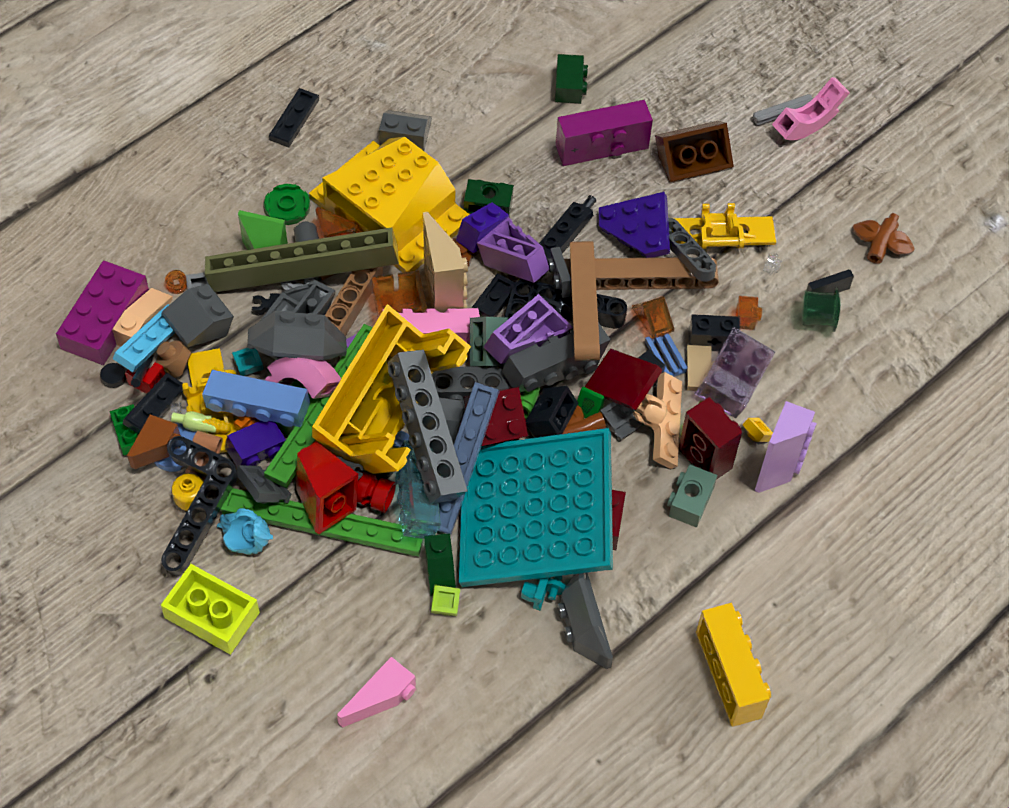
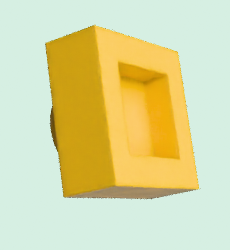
(757, 430)

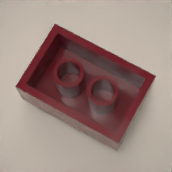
(710, 438)

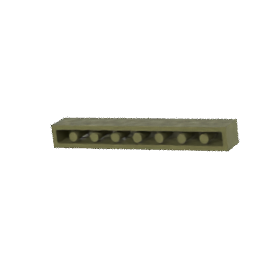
(301, 260)

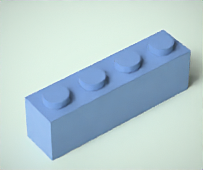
(256, 398)

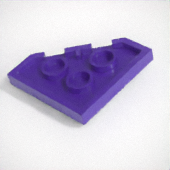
(639, 224)

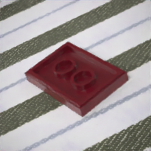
(623, 378)

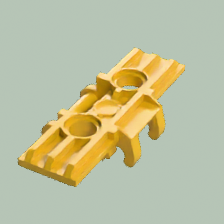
(727, 229)
(200, 367)

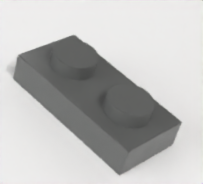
(561, 275)

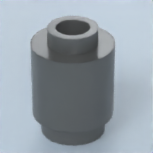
(305, 231)

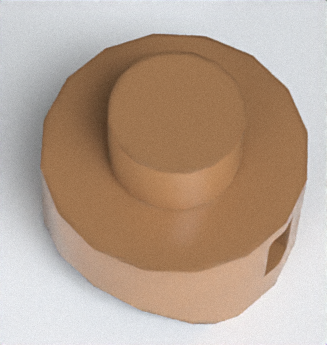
(173, 357)

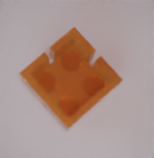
(409, 293)

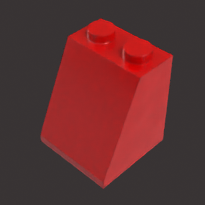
(325, 486)

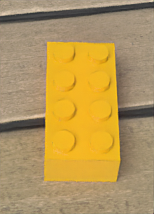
(733, 664)

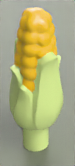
(196, 421)

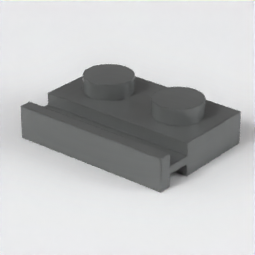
(620, 420)
(260, 487)

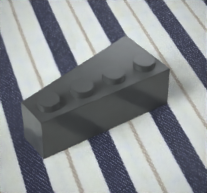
(549, 363)

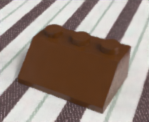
(695, 150)

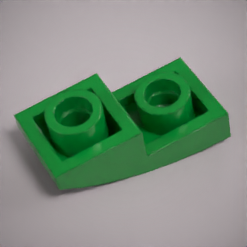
(125, 435)

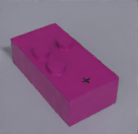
(603, 132)

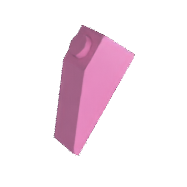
(383, 691)

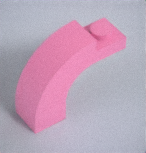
(802, 122)
(315, 375)

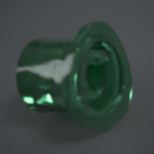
(821, 308)

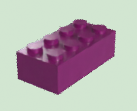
(90, 322)

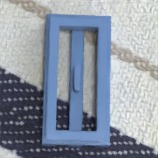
(673, 350)

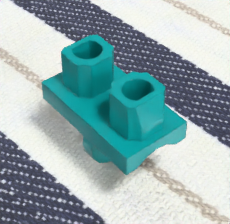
(537, 593)

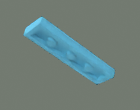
(144, 342)

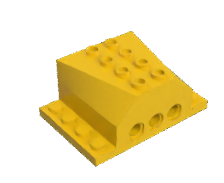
(392, 189)

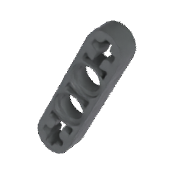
(694, 265)

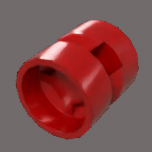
(376, 492)

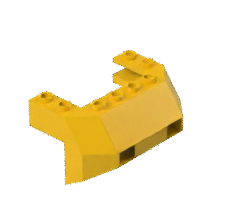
(363, 408)

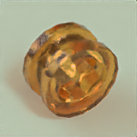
(176, 275)

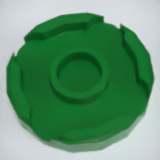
(287, 203)

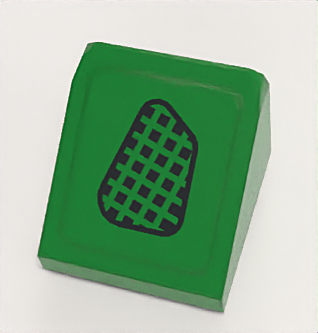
(590, 401)

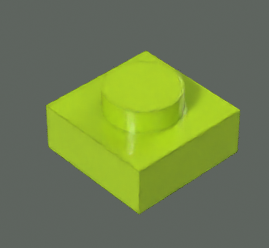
(445, 600)

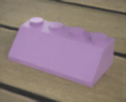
(786, 447)

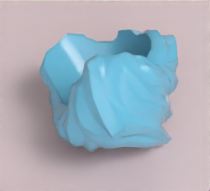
(244, 531)

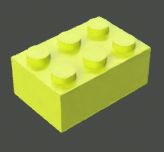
(210, 608)

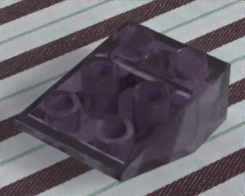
(735, 372)

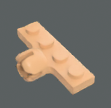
(663, 416)

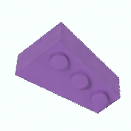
(513, 252)
(527, 327)

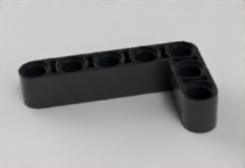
(605, 304)
(200, 503)

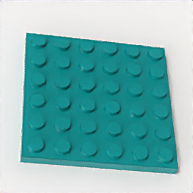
(538, 509)

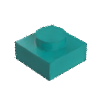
(247, 361)

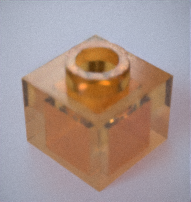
(748, 311)

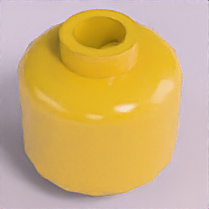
(185, 489)

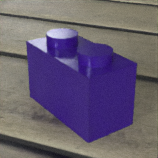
(479, 224)
(254, 443)

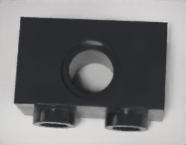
(551, 412)

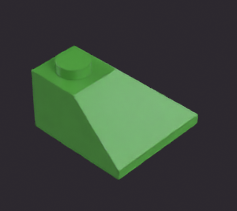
(261, 230)

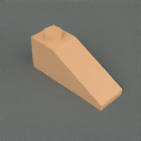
(139, 314)

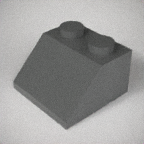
(403, 124)
(198, 316)

